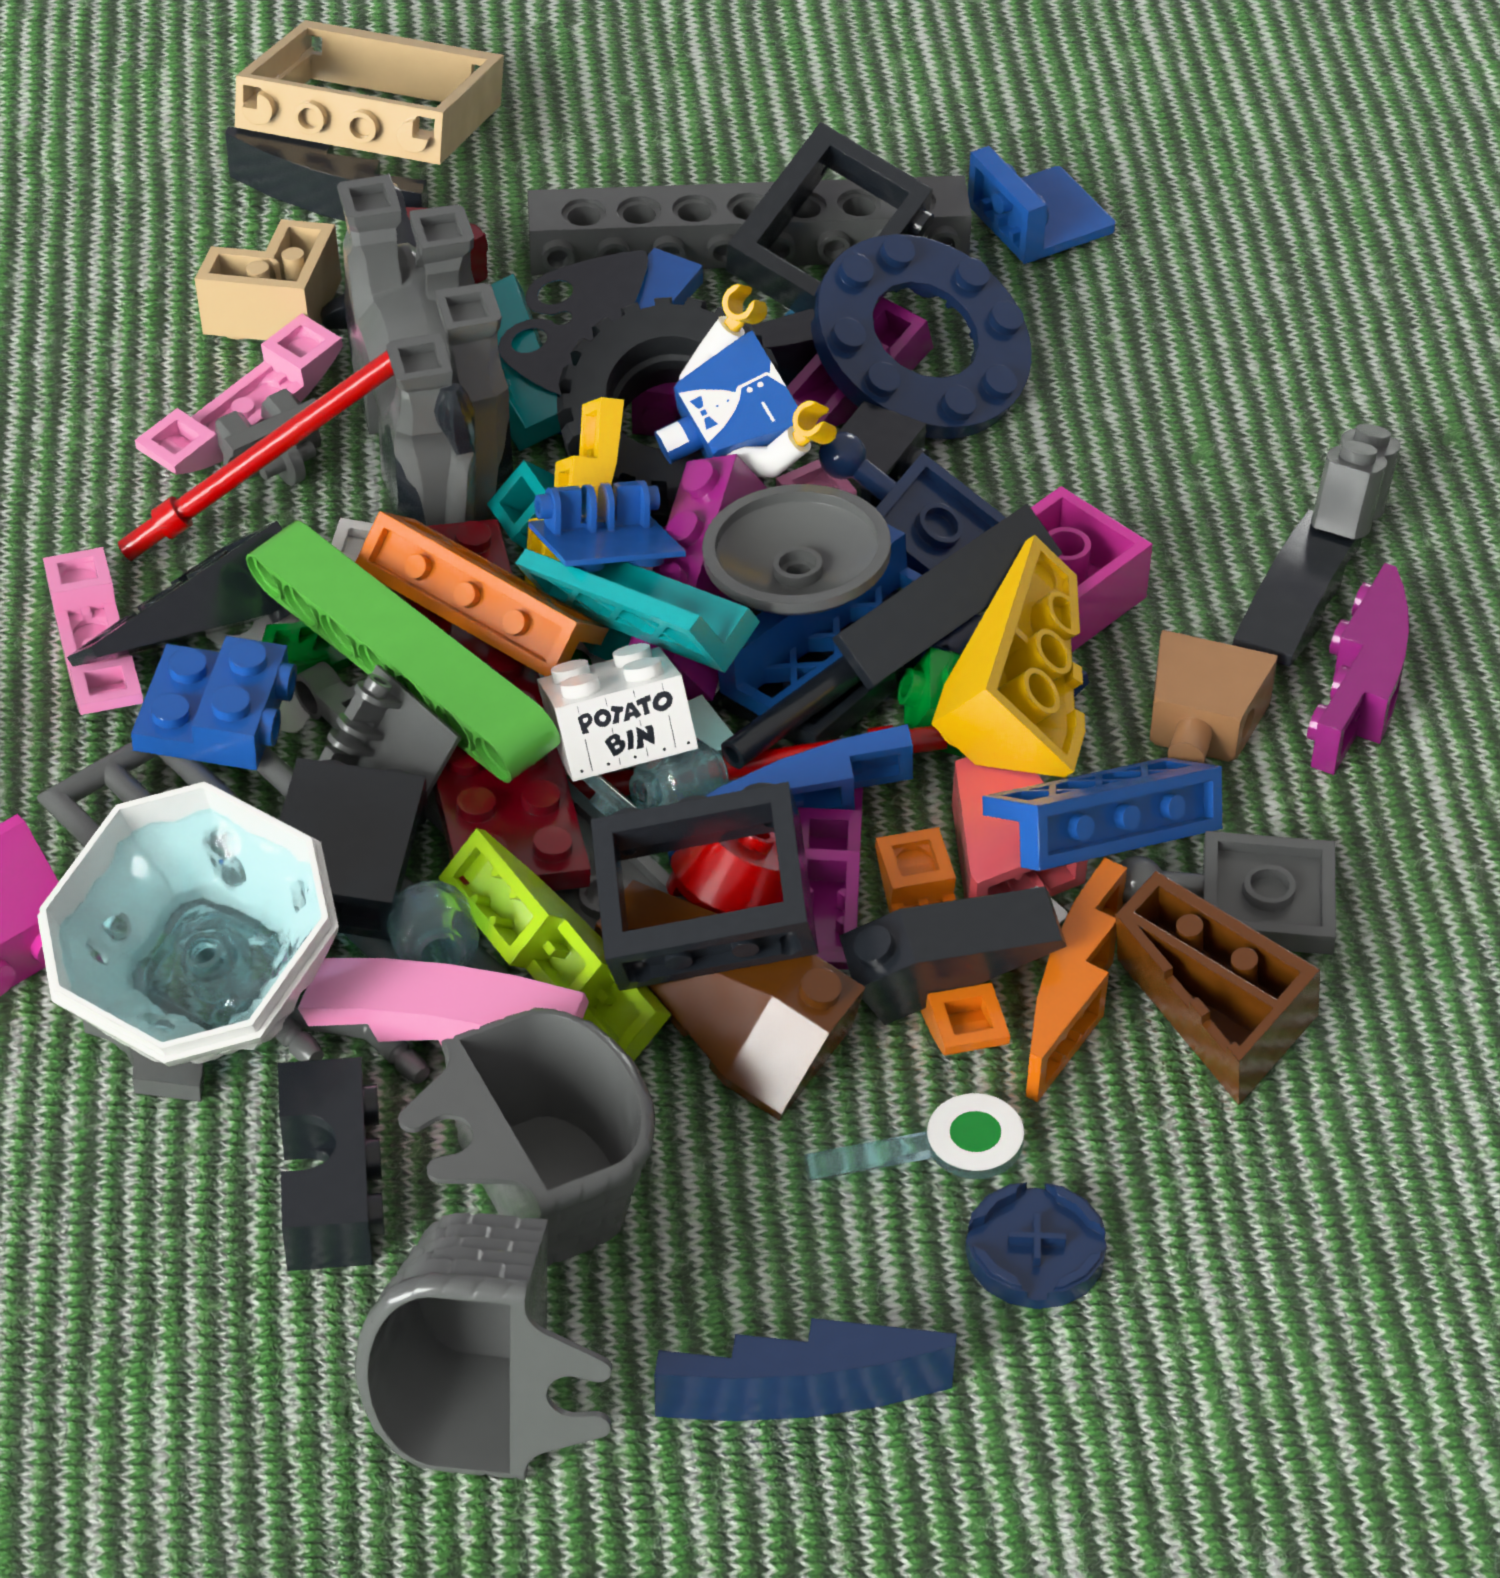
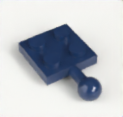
(924, 504)

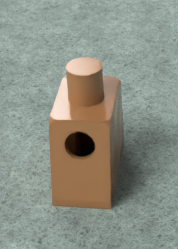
(1208, 696)

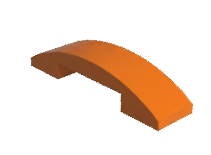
(920, 873)

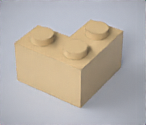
(263, 291)

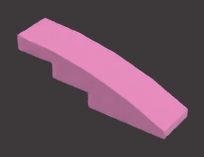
(423, 998)

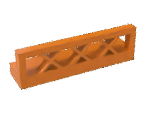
(475, 593)

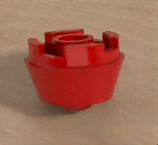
(728, 874)

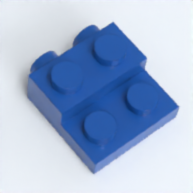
(216, 703)

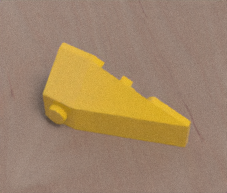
(1016, 678)

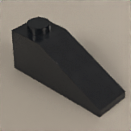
(948, 947)

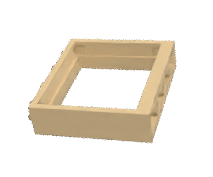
(278, 102)

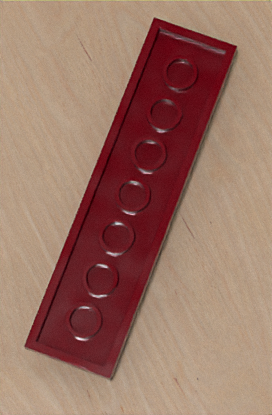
(536, 809)

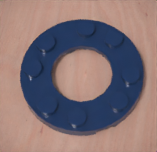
(866, 372)

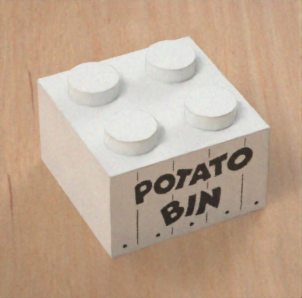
(618, 711)

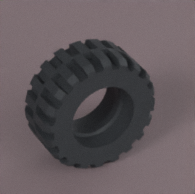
(622, 362)

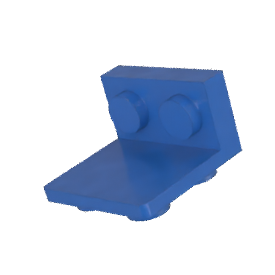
(1033, 212)

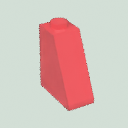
(992, 845)

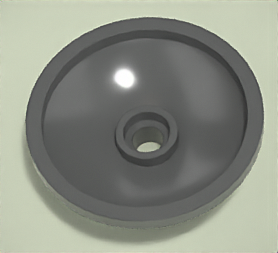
(796, 549)

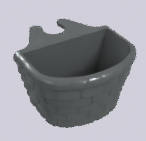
(544, 1122)
(463, 1353)

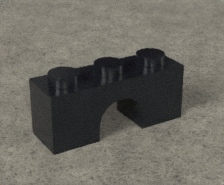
(329, 1206)

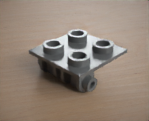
(391, 730)

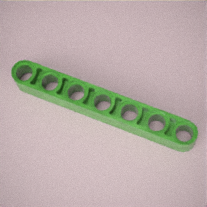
(377, 627)

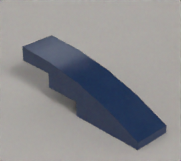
(832, 1373)

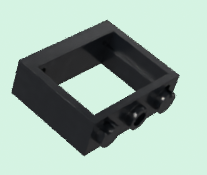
(824, 150)
(713, 941)

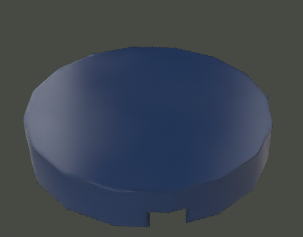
(1036, 1245)

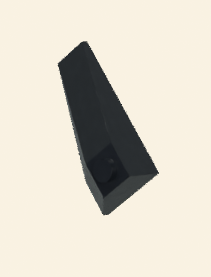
(199, 602)

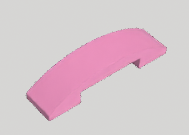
(292, 360)
(83, 609)

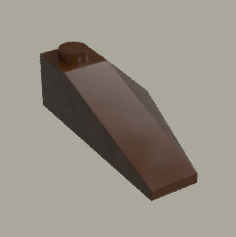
(757, 1024)

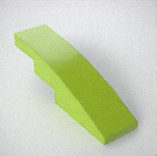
(549, 939)

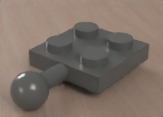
(1263, 881)

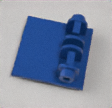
(603, 531)

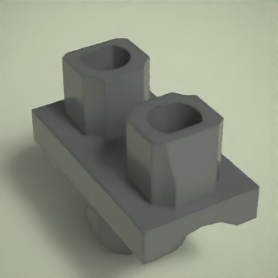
(238, 435)

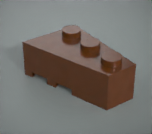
(1216, 981)

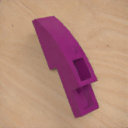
(1366, 671)

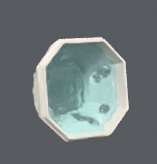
(188, 925)

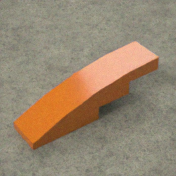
(1076, 978)

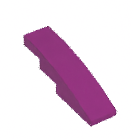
(833, 869)

